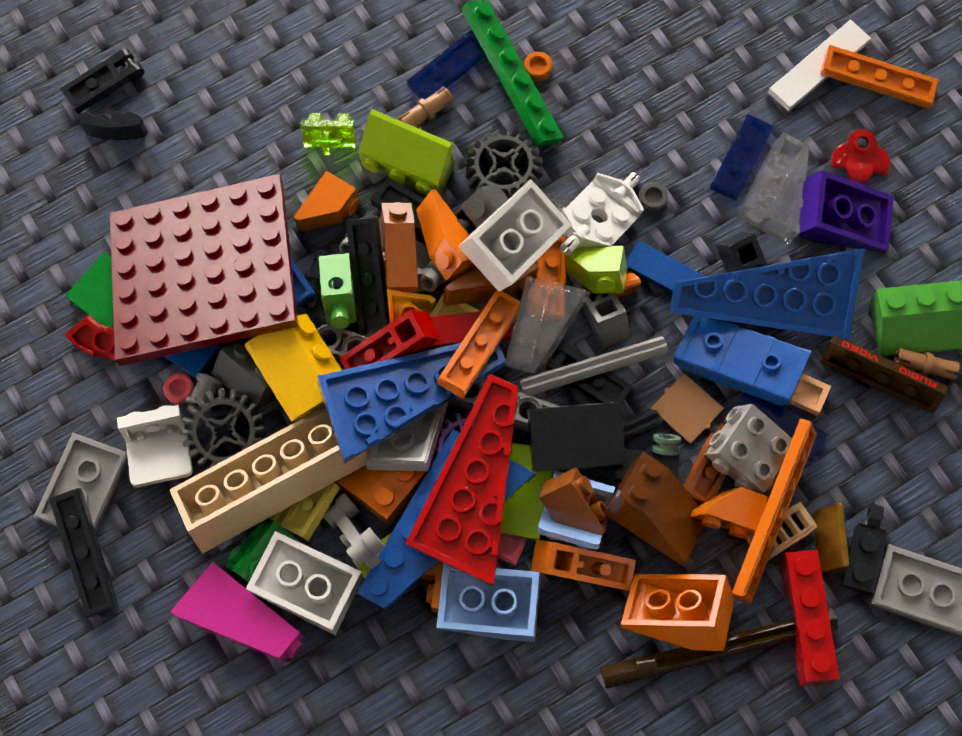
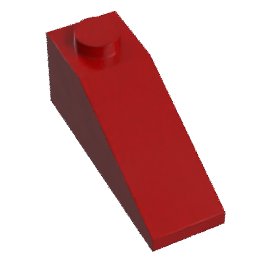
(402, 337)

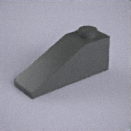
(604, 315)

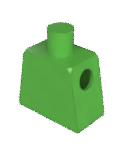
(340, 303)

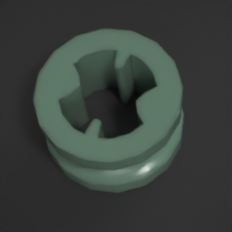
(666, 444)

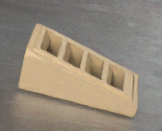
(804, 519)

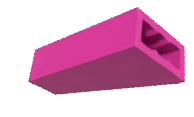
(231, 611)

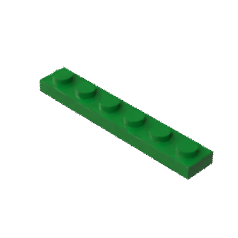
(512, 73)

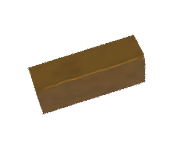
(831, 538)

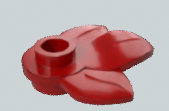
(861, 161)

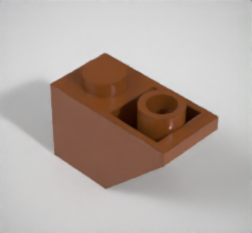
(573, 503)

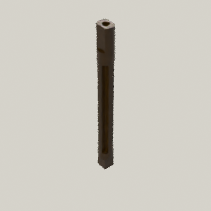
(679, 658)

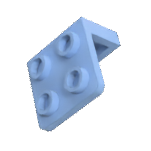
(583, 539)

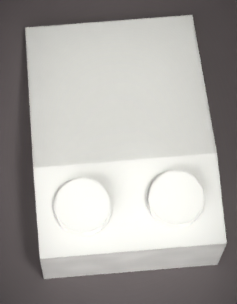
(515, 236)
(305, 582)

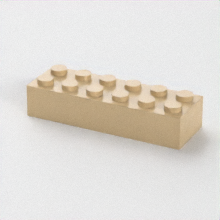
(262, 480)

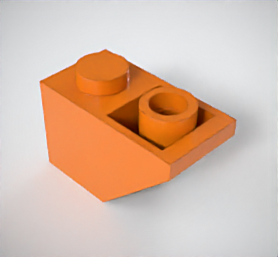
(733, 510)

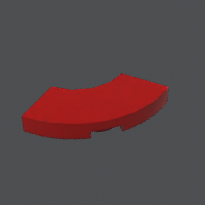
(93, 338)

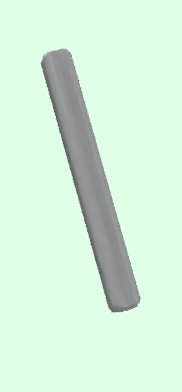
(594, 366)

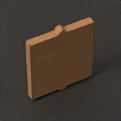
(687, 408)

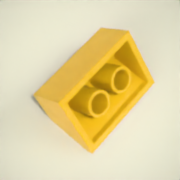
(291, 366)

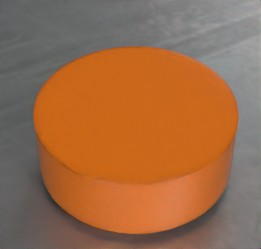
(538, 66)

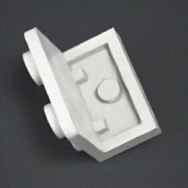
(155, 445)

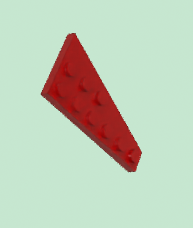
(467, 502)

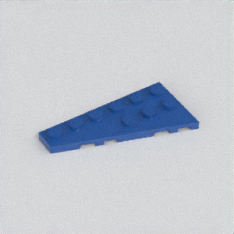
(795, 295)
(388, 395)
(404, 566)

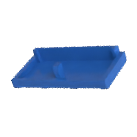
(742, 359)

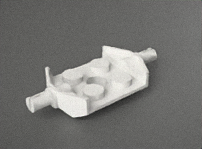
(611, 201)

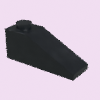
(741, 253)

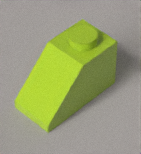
(599, 268)

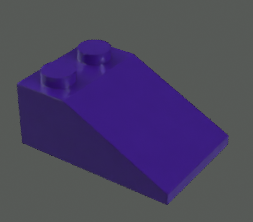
(845, 213)

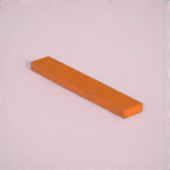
(774, 512)

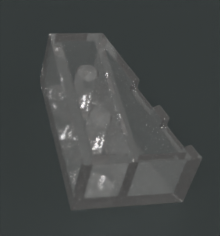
(777, 190)
(541, 322)

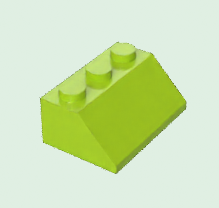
(406, 153)

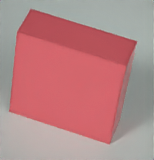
(511, 549)

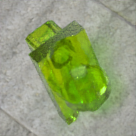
(328, 133)

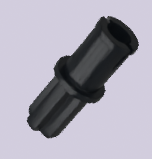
(313, 279)

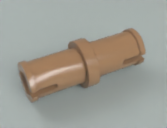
(427, 108)
(927, 364)

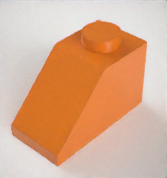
(327, 204)

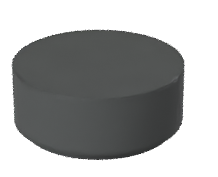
(653, 197)

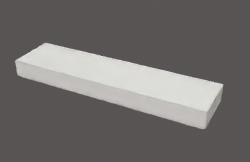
(806, 75)

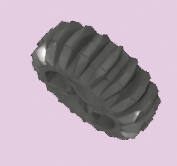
(515, 151)
(199, 414)

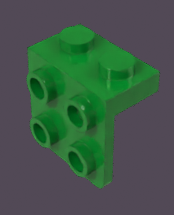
(246, 557)

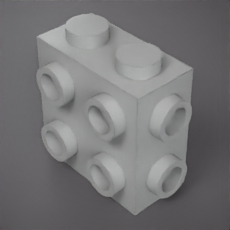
(749, 448)

